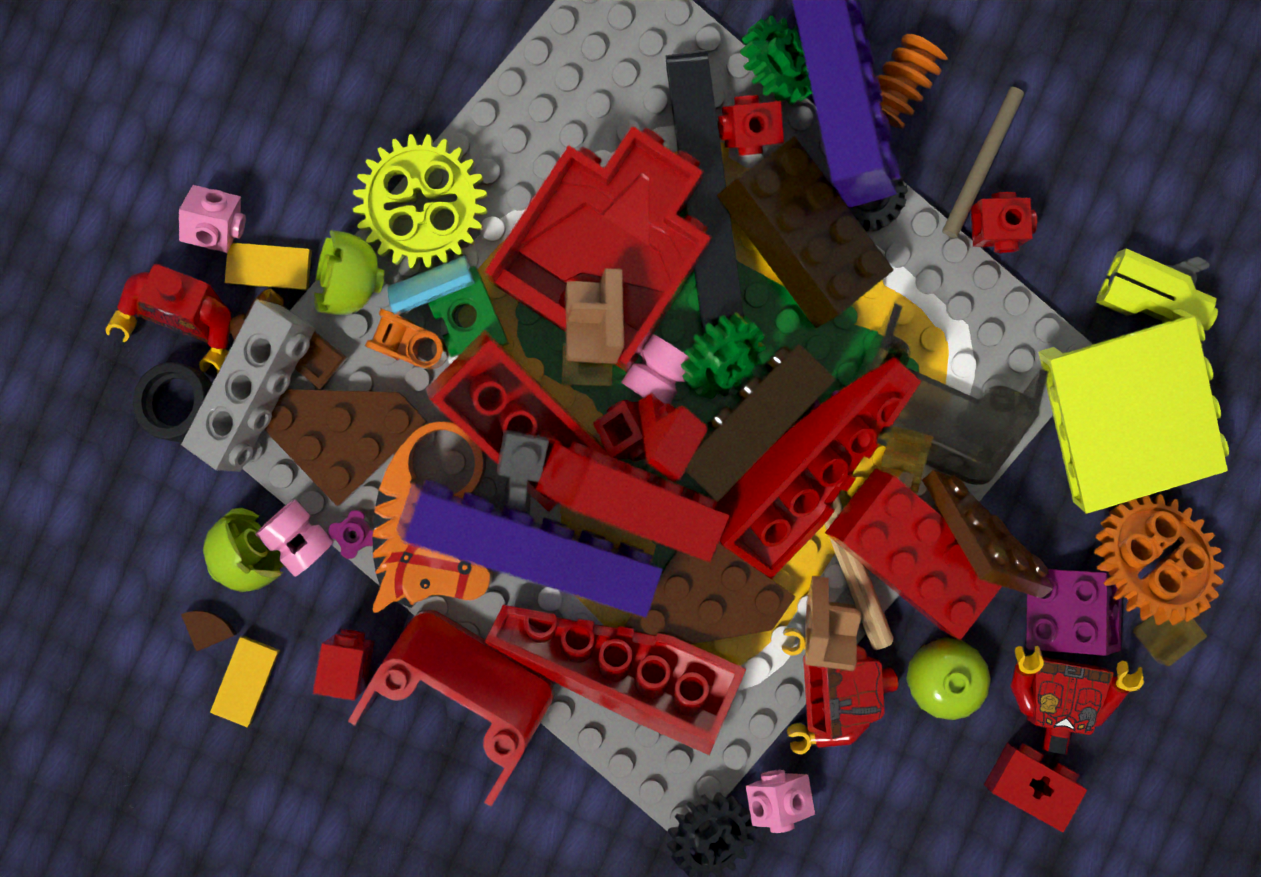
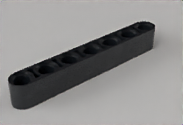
(699, 136)

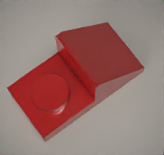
(669, 436)

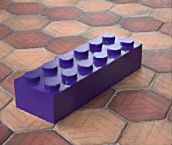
(847, 99)
(529, 550)

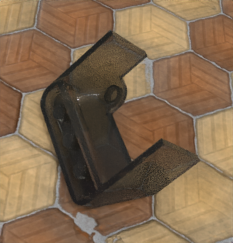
(968, 433)

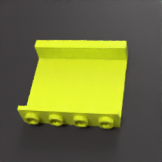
(1136, 413)

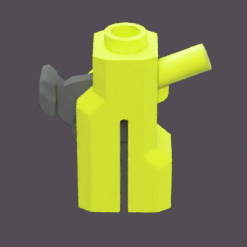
(1156, 289)

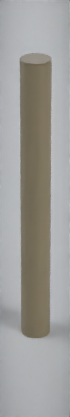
(983, 162)

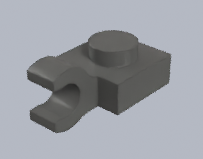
(520, 460)

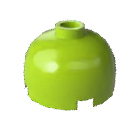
(347, 274)
(237, 555)
(948, 678)

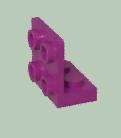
(1075, 614)

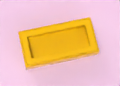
(268, 266)
(245, 681)

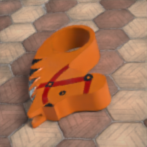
(409, 571)

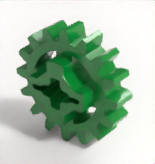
(778, 60)
(723, 356)

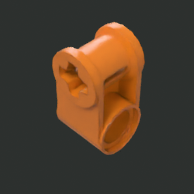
(401, 338)

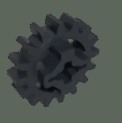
(711, 836)

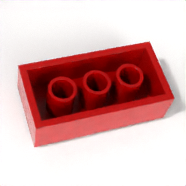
(494, 393)
(633, 499)
(912, 552)

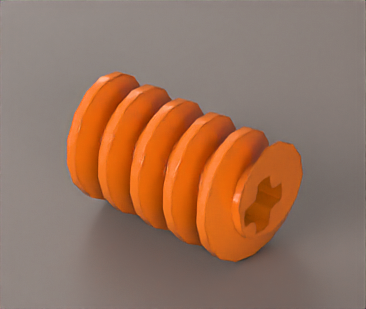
(905, 75)

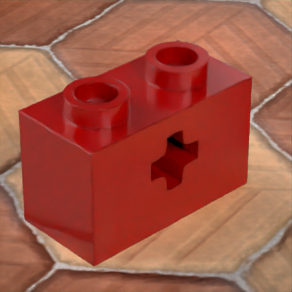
(344, 665)
(1053, 802)

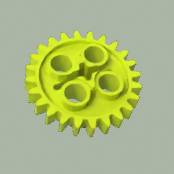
(417, 164)

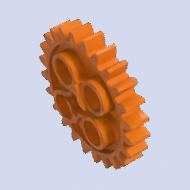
(1181, 581)

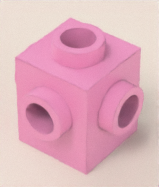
(210, 218)
(780, 800)

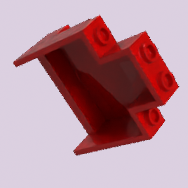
(610, 220)

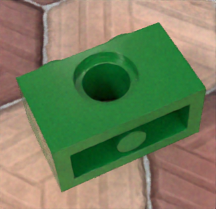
(474, 295)

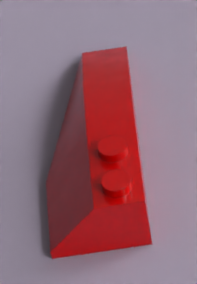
(798, 478)
(626, 671)

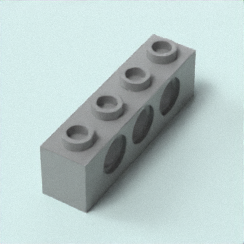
(230, 398)

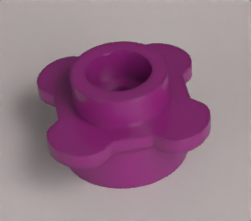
(341, 530)

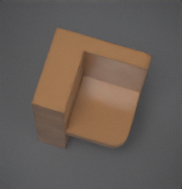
(595, 319)
(830, 629)

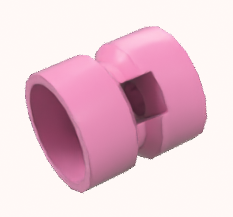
(658, 371)
(284, 527)

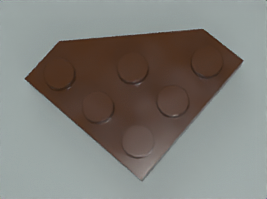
(342, 434)
(986, 540)
(712, 599)

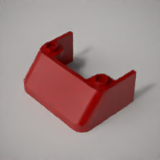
(470, 674)

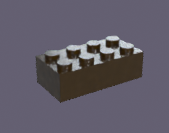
(805, 232)
(758, 419)

